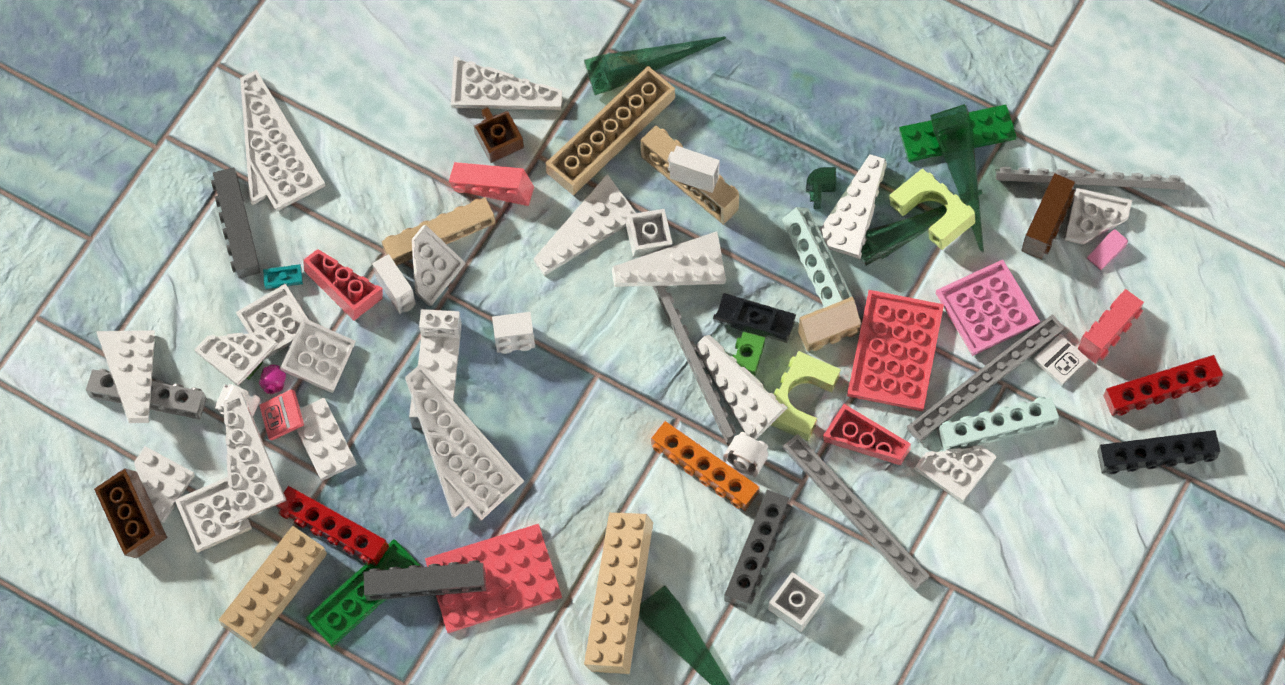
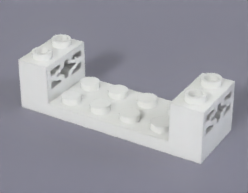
(439, 350)

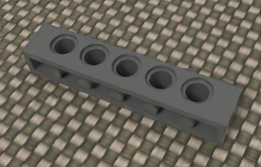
(771, 503)

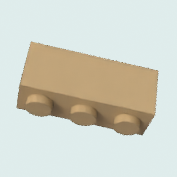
(829, 324)

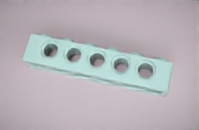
(815, 256)
(991, 432)

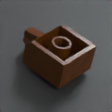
(498, 135)

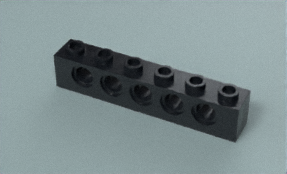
(1205, 440)

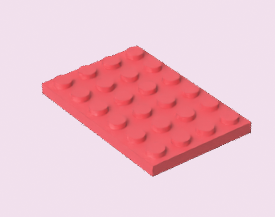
(895, 350)
(516, 578)

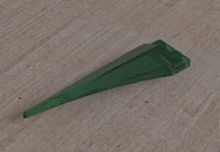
(617, 69)
(956, 142)
(888, 238)
(669, 622)

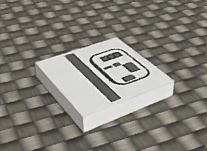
(1060, 359)

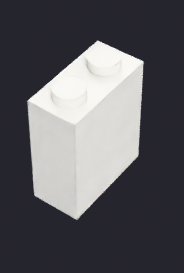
(693, 169)
(394, 284)

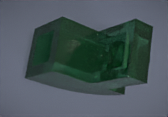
(819, 181)

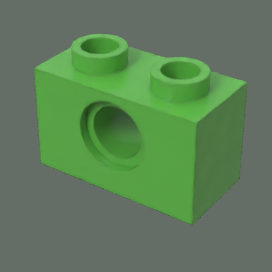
(752, 344)

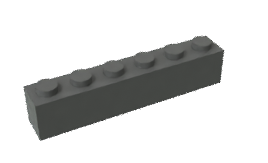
(236, 223)
(425, 581)

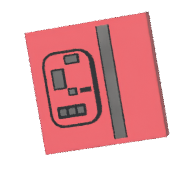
(281, 415)

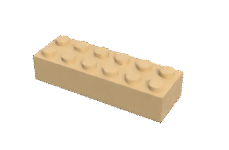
(720, 204)
(272, 587)

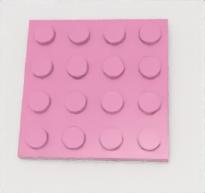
(987, 307)

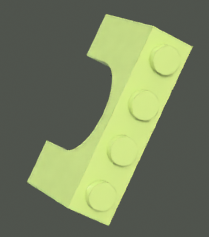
(924, 188)
(803, 370)

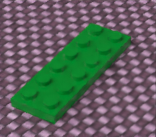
(989, 128)

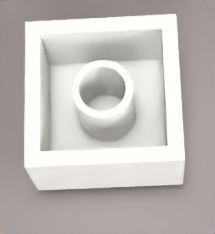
(648, 232)
(513, 332)
(796, 602)

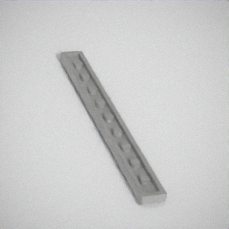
(1098, 178)
(695, 363)
(985, 378)
(856, 512)

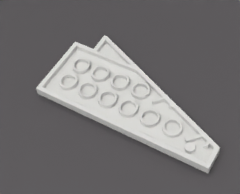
(274, 155)
(464, 459)

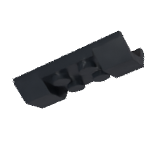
(755, 318)

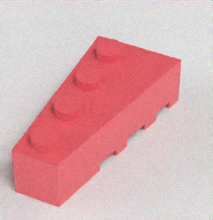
(492, 182)
(342, 285)
(1111, 324)
(865, 436)

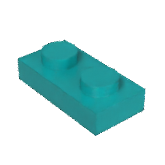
(286, 275)

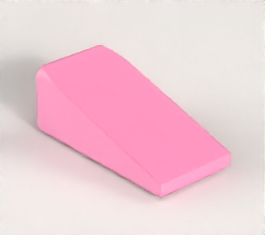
(1108, 249)

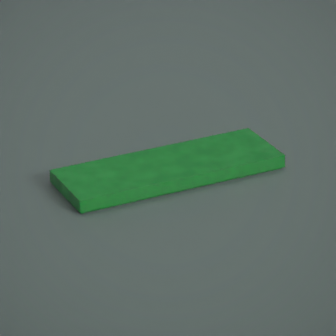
(348, 604)

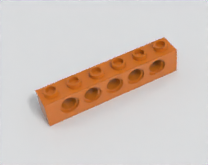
(669, 434)

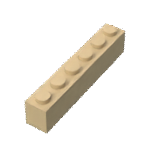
(447, 227)

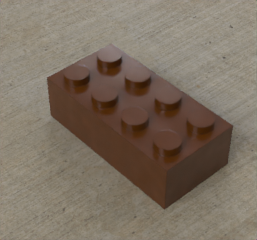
(1049, 216)
(130, 513)

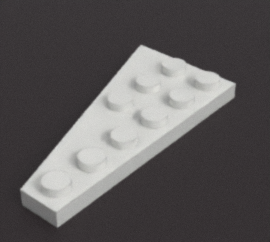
(491, 88)
(852, 215)
(592, 222)
(683, 264)
(131, 366)
(742, 391)
(249, 469)

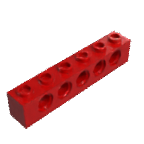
(1206, 366)
(370, 554)

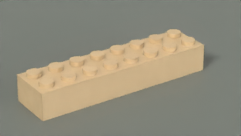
(610, 130)
(618, 593)

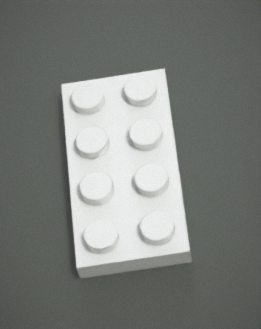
(324, 440)

